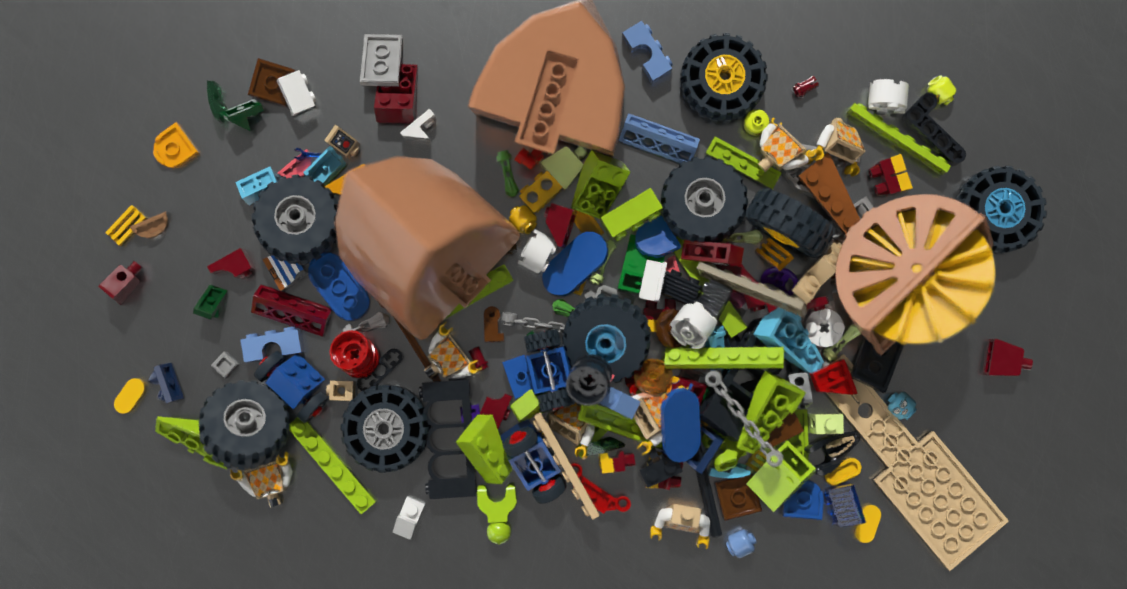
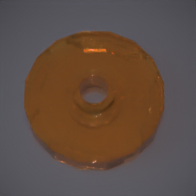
(656, 369)

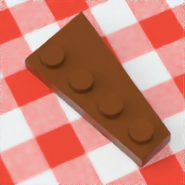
(830, 192)

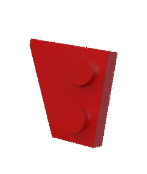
(834, 379)

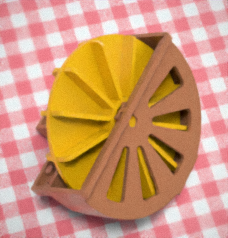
(916, 270)

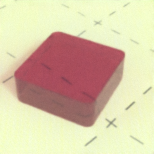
(737, 300)

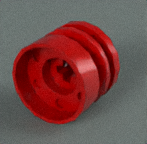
(348, 347)

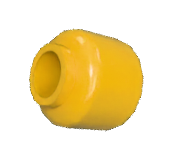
(523, 219)

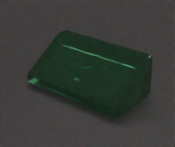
(603, 445)

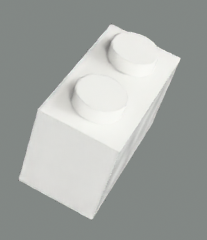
(296, 92)

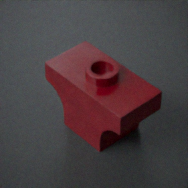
(497, 408)

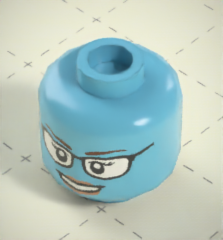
(902, 405)

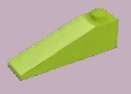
(769, 406)
(185, 432)

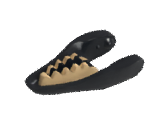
(835, 450)

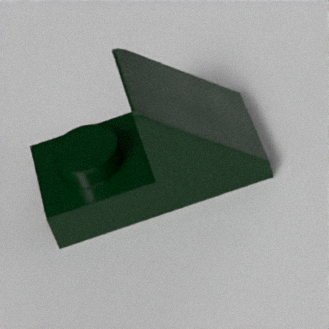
(239, 113)
(210, 302)

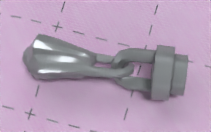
(379, 320)

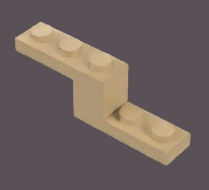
(818, 273)

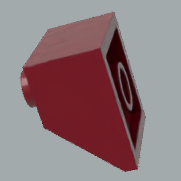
(560, 222)

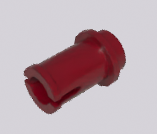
(805, 86)
(476, 354)

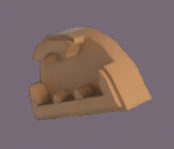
(151, 227)

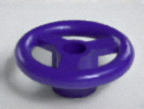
(779, 279)

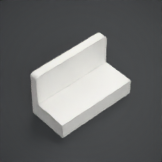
(652, 280)

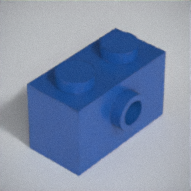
(518, 375)

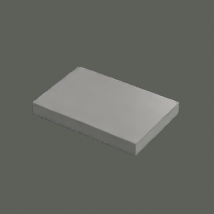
(381, 60)

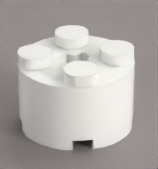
(888, 96)
(537, 251)
(833, 323)
(693, 325)

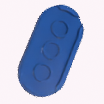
(575, 264)
(338, 287)
(680, 425)

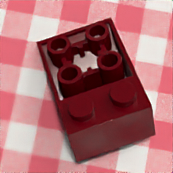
(398, 103)

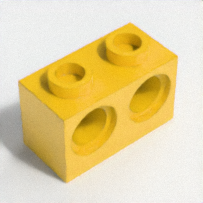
(544, 196)

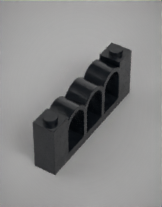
(716, 414)
(452, 486)

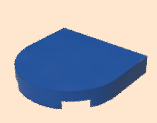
(656, 239)
(805, 502)

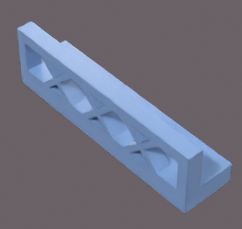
(658, 133)

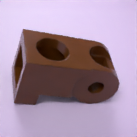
(491, 325)

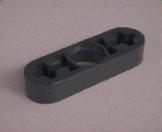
(394, 364)

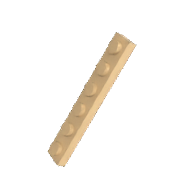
(569, 473)

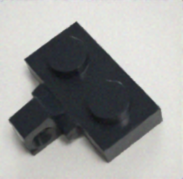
(659, 468)

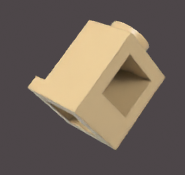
(333, 390)

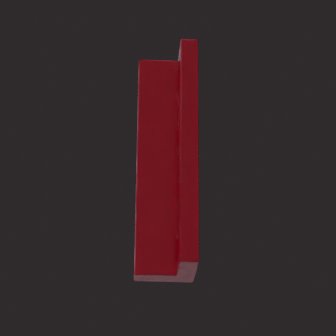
(291, 306)

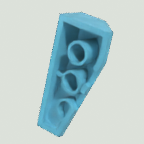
(785, 330)

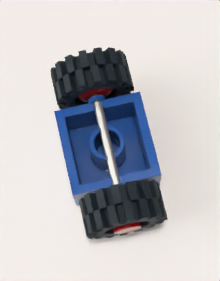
(548, 369)

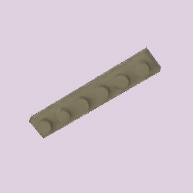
(758, 291)

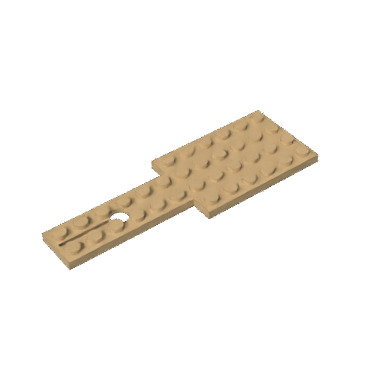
(923, 480)

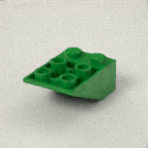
(633, 268)

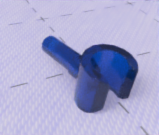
(305, 154)

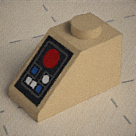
(342, 142)

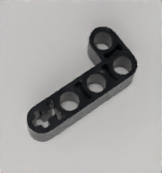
(937, 131)

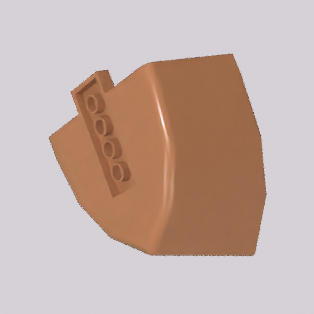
(556, 81)
(418, 239)

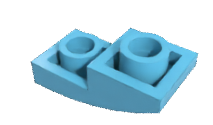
(739, 471)

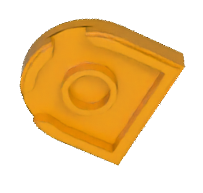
(174, 147)

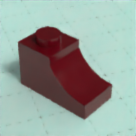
(236, 262)

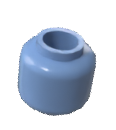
(741, 543)

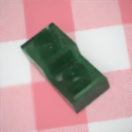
(216, 106)

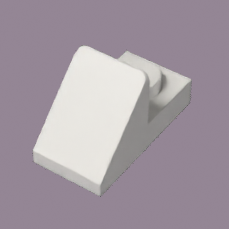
(414, 130)
(408, 517)

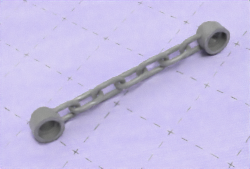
(509, 319)
(777, 453)

